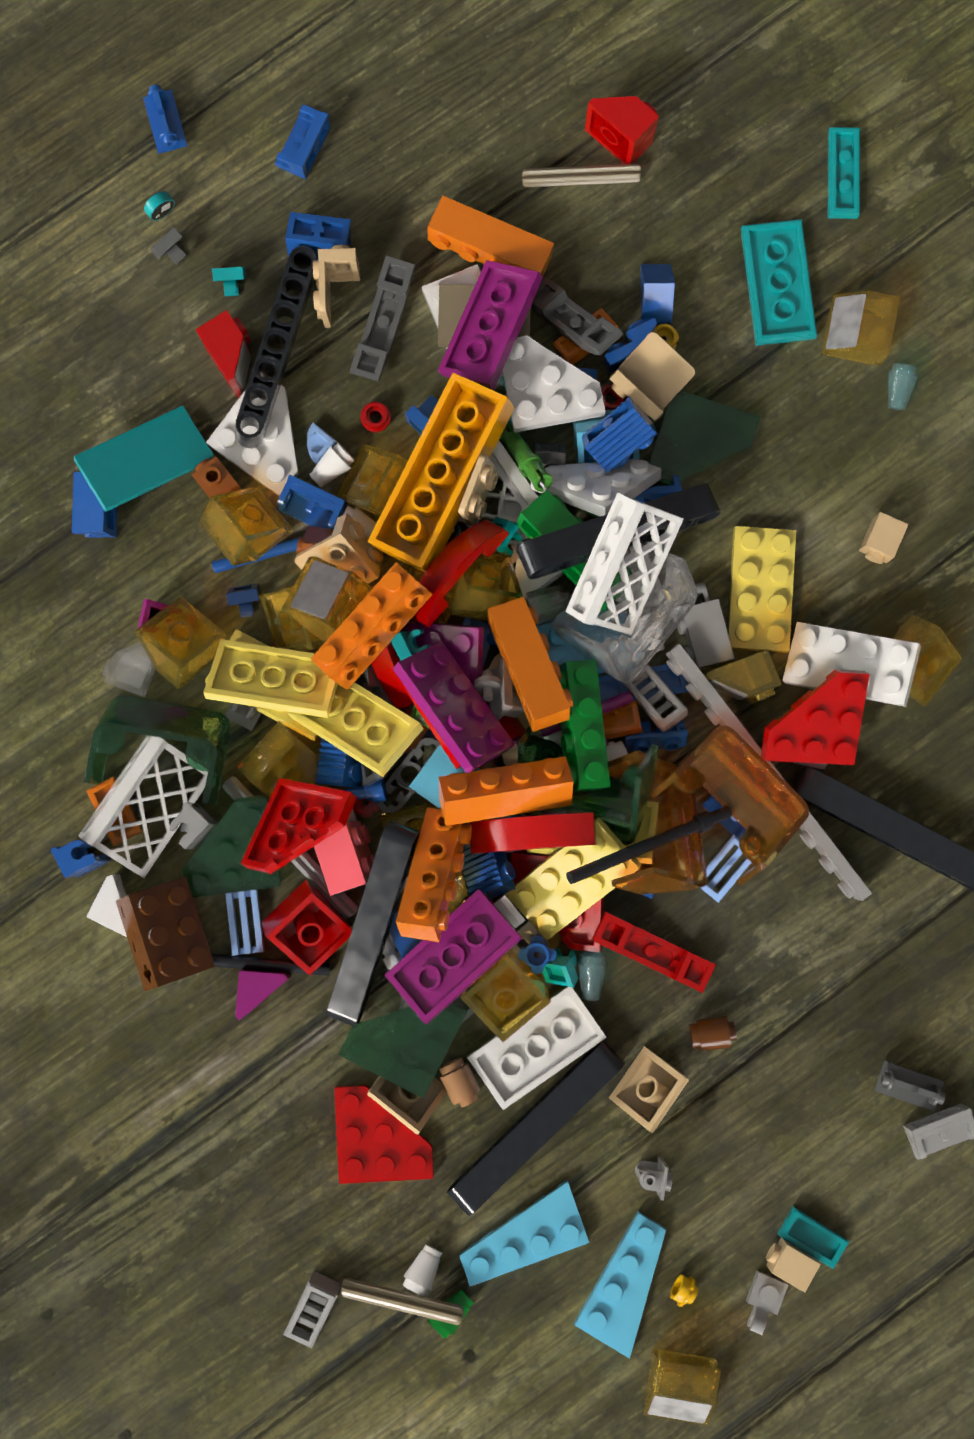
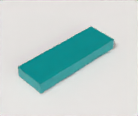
(844, 172)

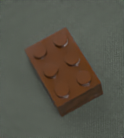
(165, 933)

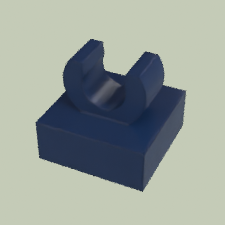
(244, 596)

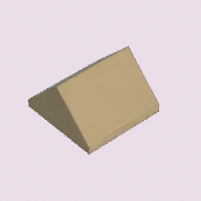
(649, 1089)
(406, 1106)

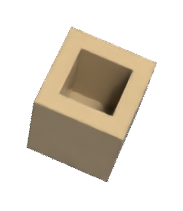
(883, 538)
(792, 1264)

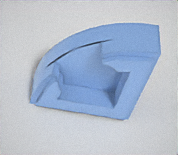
(318, 442)

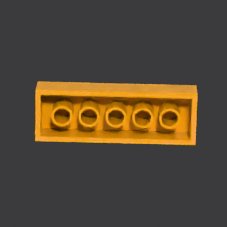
(433, 483)

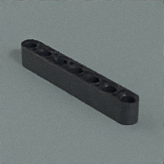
(276, 360)
(575, 543)
(886, 826)
(373, 922)
(535, 1127)

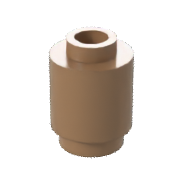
(459, 1082)

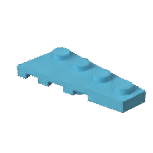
(528, 1237)
(620, 1294)

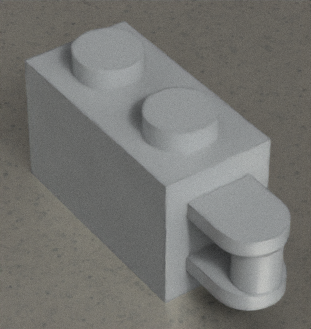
(706, 632)

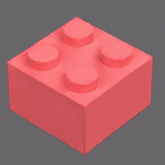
(346, 858)

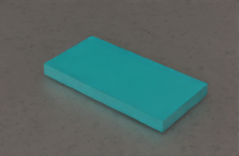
(778, 282)
(143, 458)

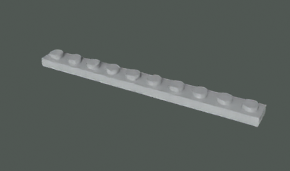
(721, 714)

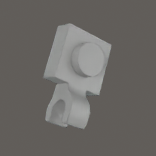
(766, 1296)

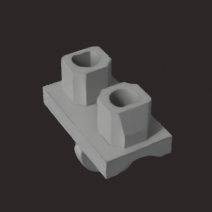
(498, 691)

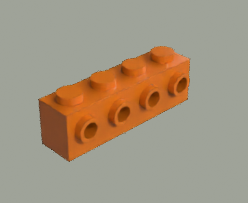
(486, 238)
(371, 626)
(529, 664)
(505, 790)
(432, 878)

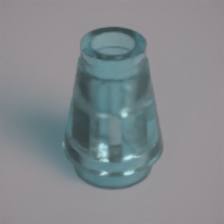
(900, 385)
(591, 973)

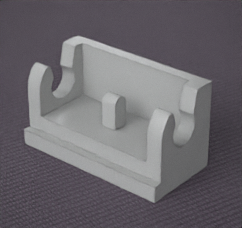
(194, 822)
(940, 1130)

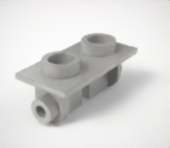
(655, 1176)

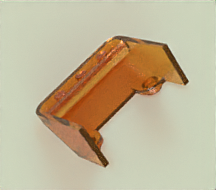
(750, 787)
(676, 864)

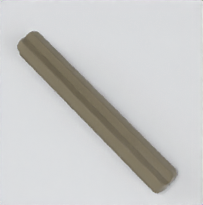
(581, 175)
(402, 1301)

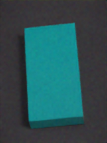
(813, 1237)

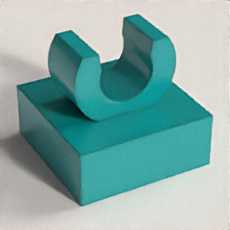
(229, 277)
(511, 529)
(406, 644)
(561, 970)

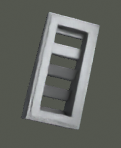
(672, 719)
(321, 1290)

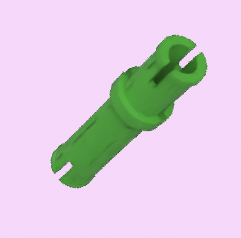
(528, 462)

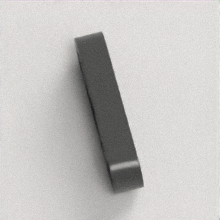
(402, 796)

